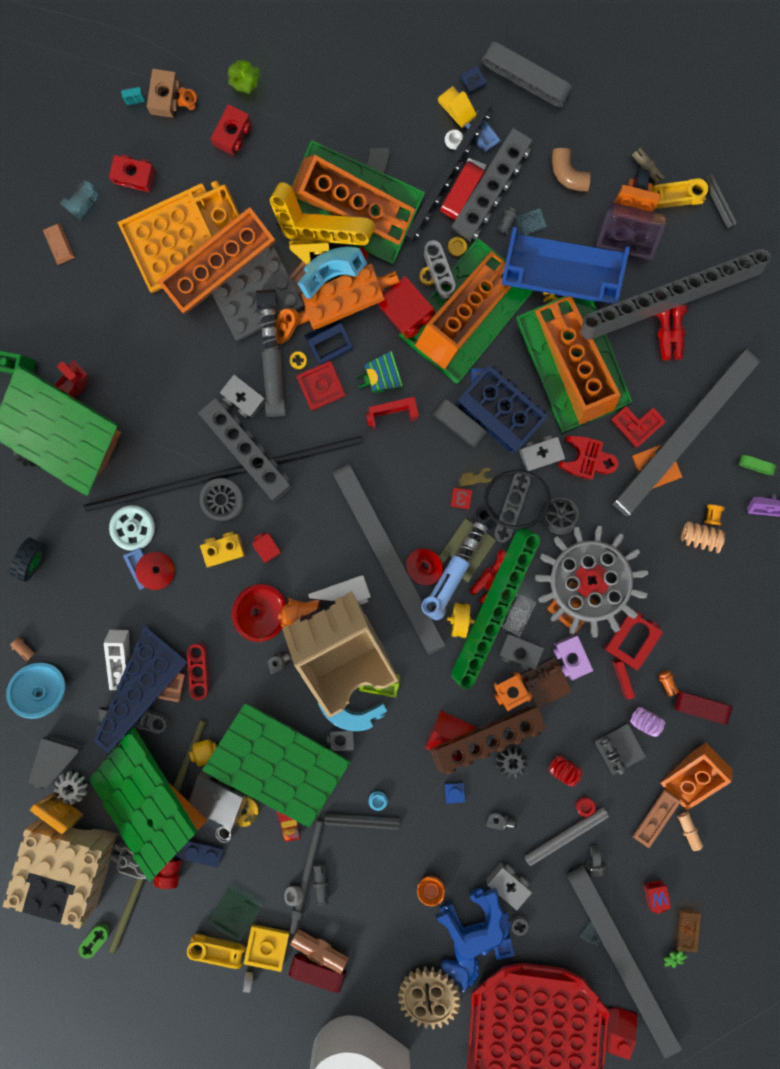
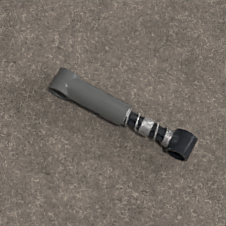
(271, 357)

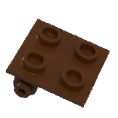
(546, 682)

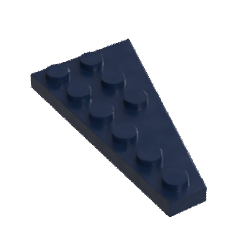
(143, 681)

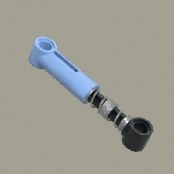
(457, 566)

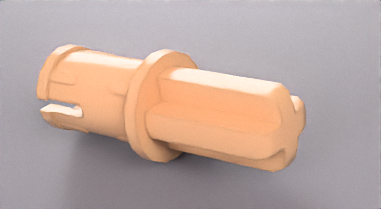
(690, 831)

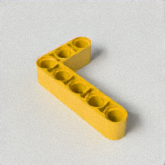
(317, 227)

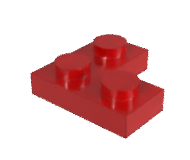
(638, 429)

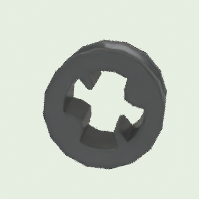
(519, 932)

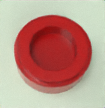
(585, 806)

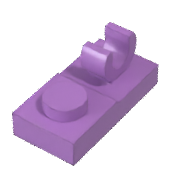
(764, 506)

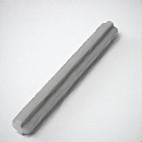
(566, 836)

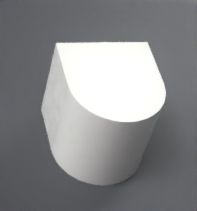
(357, 1044)

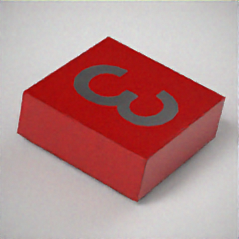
(461, 498)

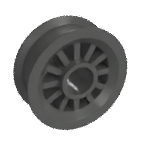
(208, 510)

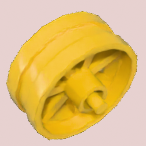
(460, 620)

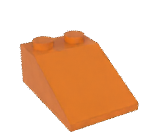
(698, 776)

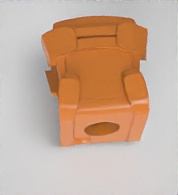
(502, 696)

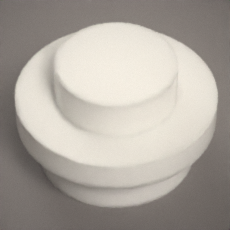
(453, 139)

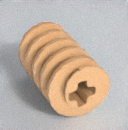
(703, 535)

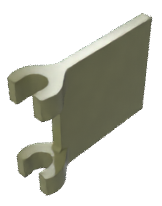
(456, 542)

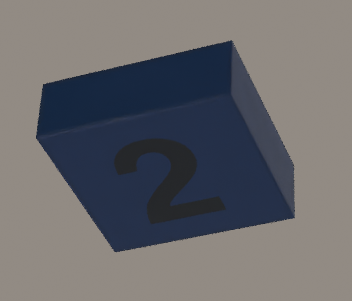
(473, 80)

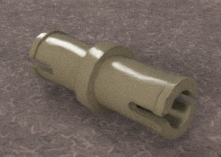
(648, 164)

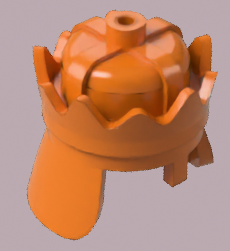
(297, 610)

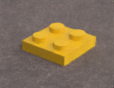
(266, 947)

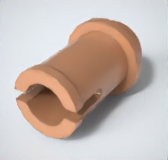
(22, 649)

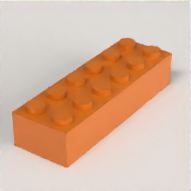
(217, 261)

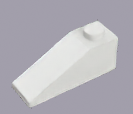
(356, 585)
(117, 655)

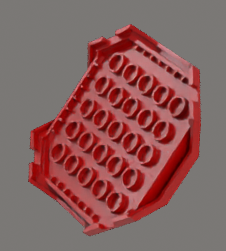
(536, 1021)

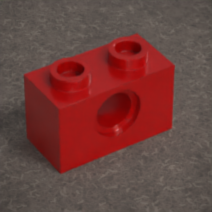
(231, 119)
(141, 180)

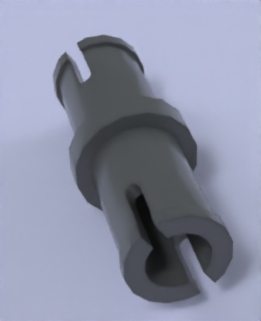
(320, 884)

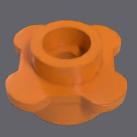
(190, 94)

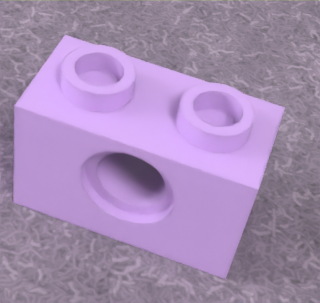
(581, 664)

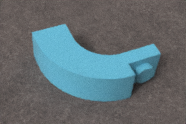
(331, 264)
(357, 721)

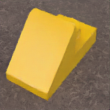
(457, 106)
(303, 248)

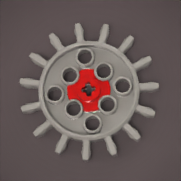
(619, 568)

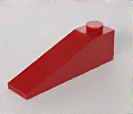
(621, 1032)

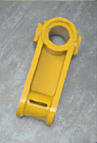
(681, 193)
(216, 951)

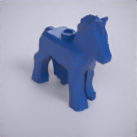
(474, 938)

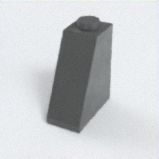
(51, 760)

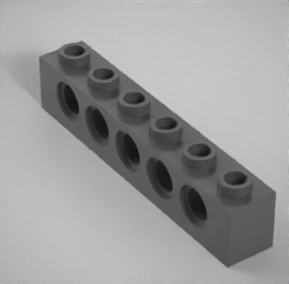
(516, 143)
(211, 415)

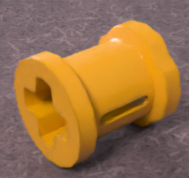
(714, 515)

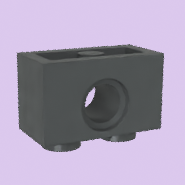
(512, 643)

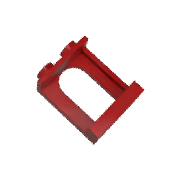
(392, 407)
(618, 637)

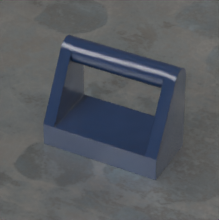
(323, 333)

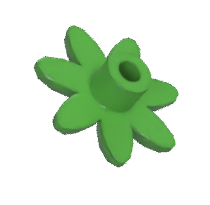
(675, 958)

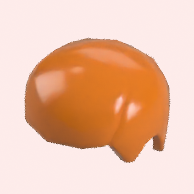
(431, 891)

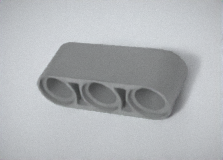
(439, 260)

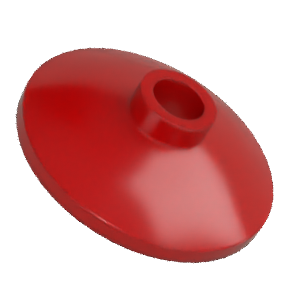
(417, 570)
(148, 578)

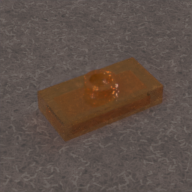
(688, 931)

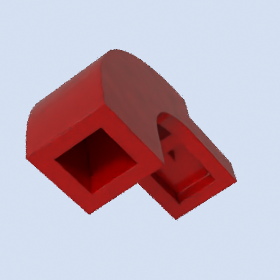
(73, 379)

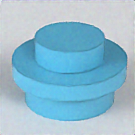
(378, 800)

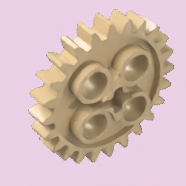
(445, 996)

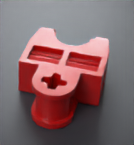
(589, 458)

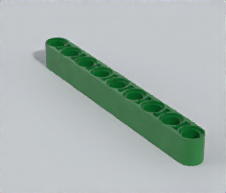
(495, 607)

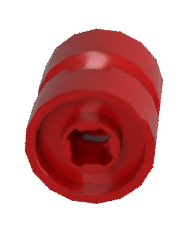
(168, 877)

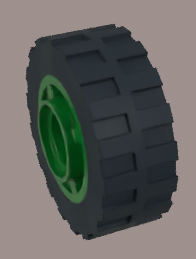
(27, 559)

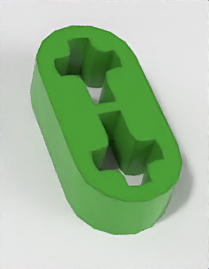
(757, 465)
(91, 939)

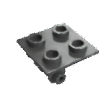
(620, 749)

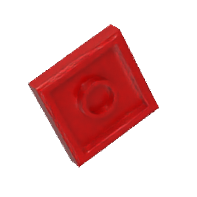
(321, 385)

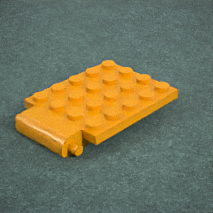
(176, 229)

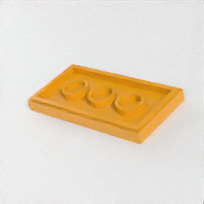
(57, 814)

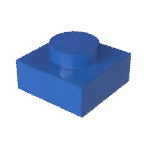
(454, 792)

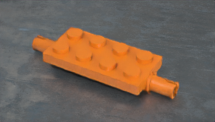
(345, 296)

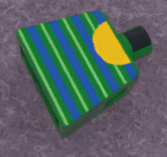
(381, 374)

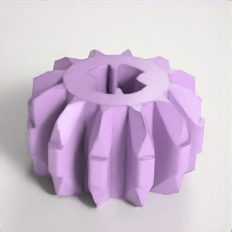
(647, 721)

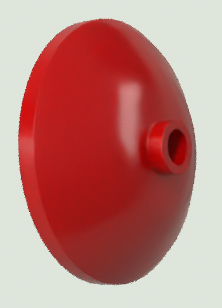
(265, 622)

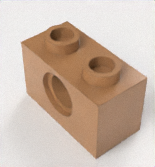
(161, 82)

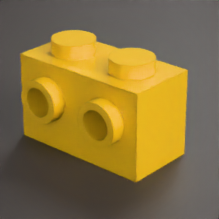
(222, 550)

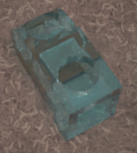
(81, 200)

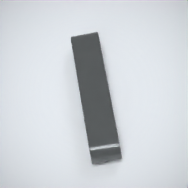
(526, 74)

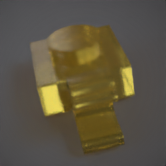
(469, 479)

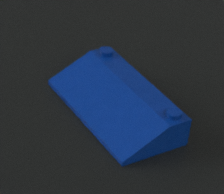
(564, 268)

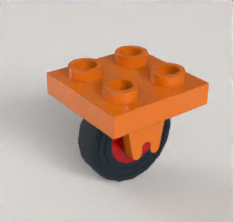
(638, 193)

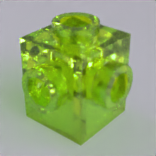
(243, 76)

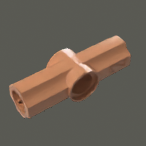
(319, 951)

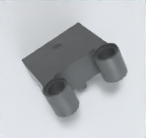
(219, 803)

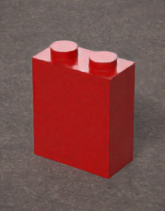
(406, 308)

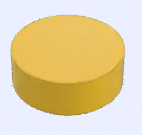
(457, 247)

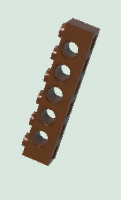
(532, 726)

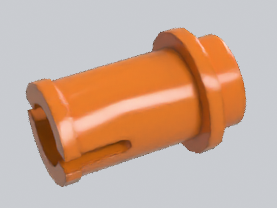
(668, 682)

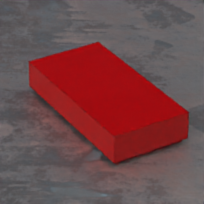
(623, 679)

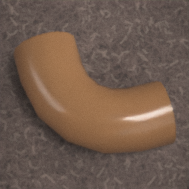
(566, 173)

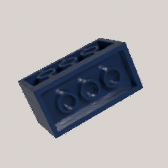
(500, 423)

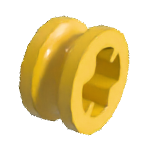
(423, 281)
(302, 356)

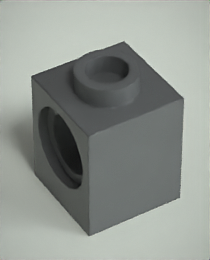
(347, 745)

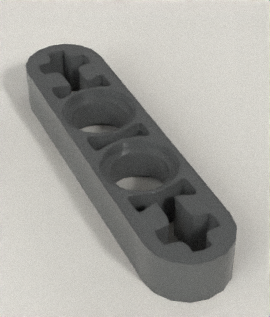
(515, 508)

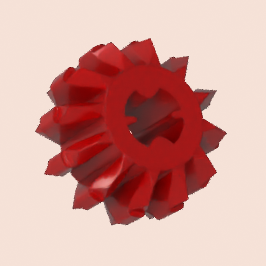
(565, 770)

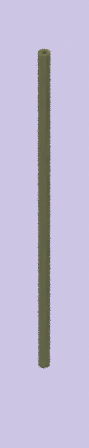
(139, 882)

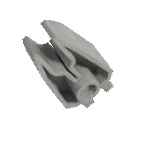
(126, 862)

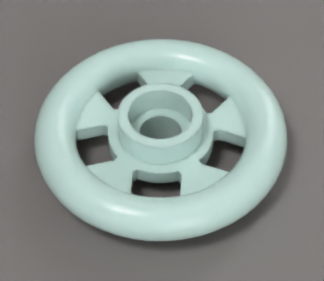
(130, 511)

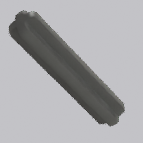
(720, 201)

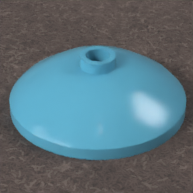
(29, 683)

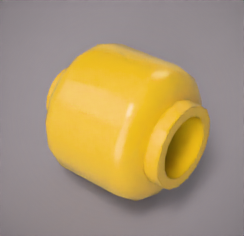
(202, 752)

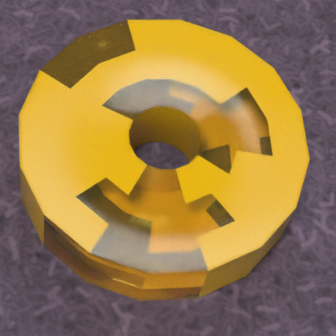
(252, 812)

